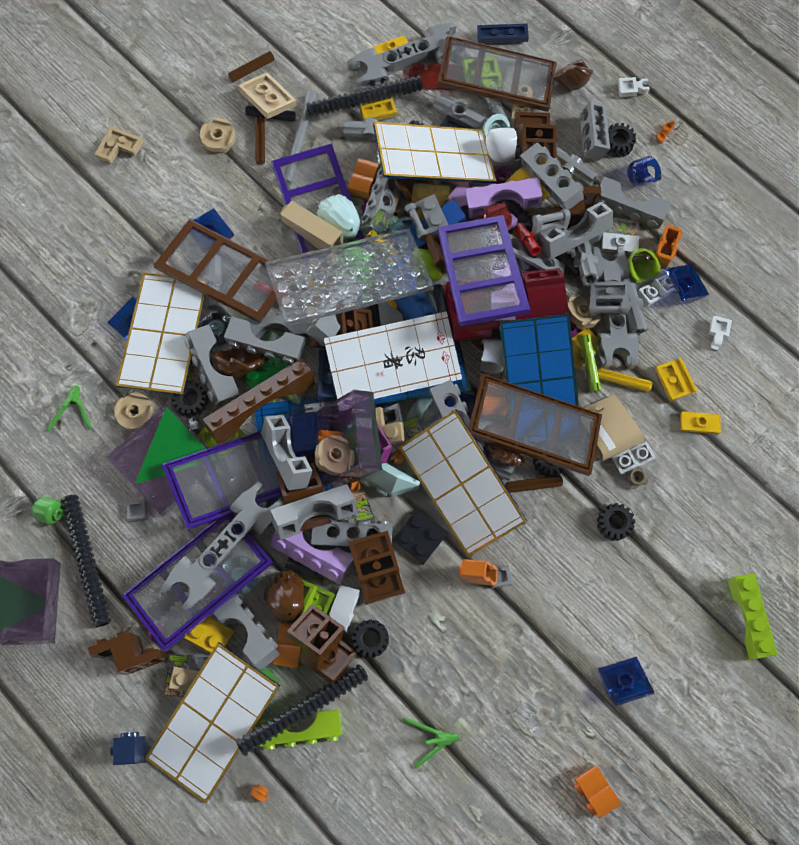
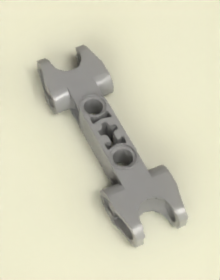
(399, 58)
(615, 338)
(197, 574)

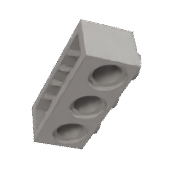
(594, 131)

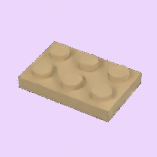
(267, 95)

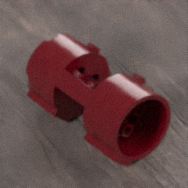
(545, 297)

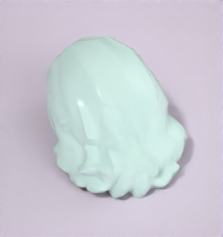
(341, 214)

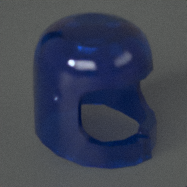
(638, 172)

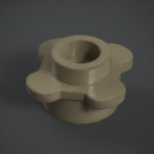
(638, 472)

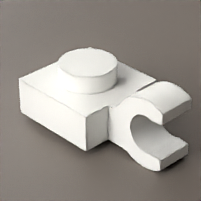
(720, 330)

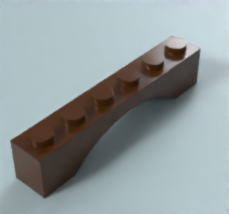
(228, 419)

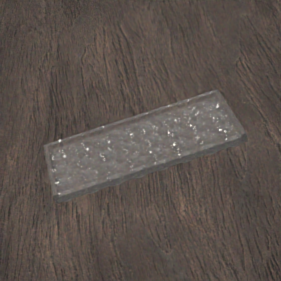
(348, 276)

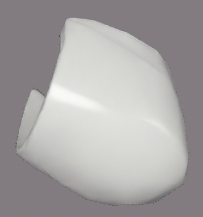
(501, 144)
(492, 356)

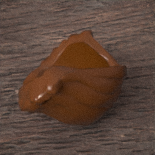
(574, 75)

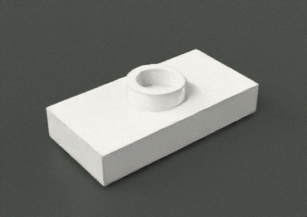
(612, 241)

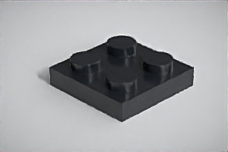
(420, 536)

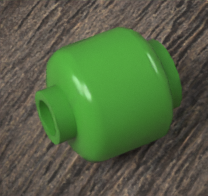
(47, 510)

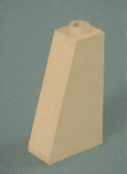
(310, 226)

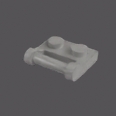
(432, 214)
(564, 217)
(609, 293)

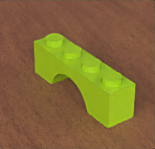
(758, 636)
(326, 726)

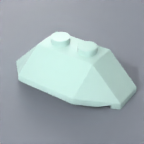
(391, 481)

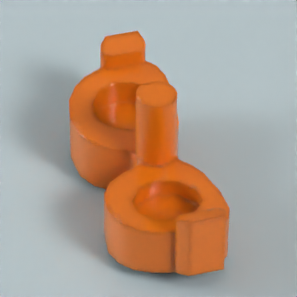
(667, 128)

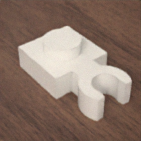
(630, 87)

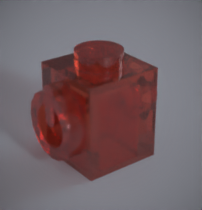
(496, 210)

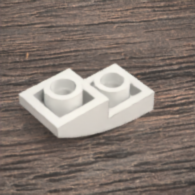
(656, 290)
(633, 458)
(344, 605)

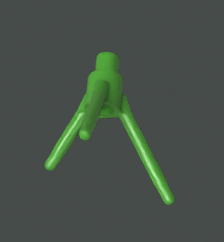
(72, 400)
(442, 739)

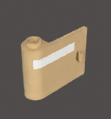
(616, 430)

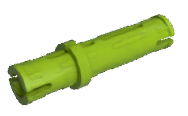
(589, 362)

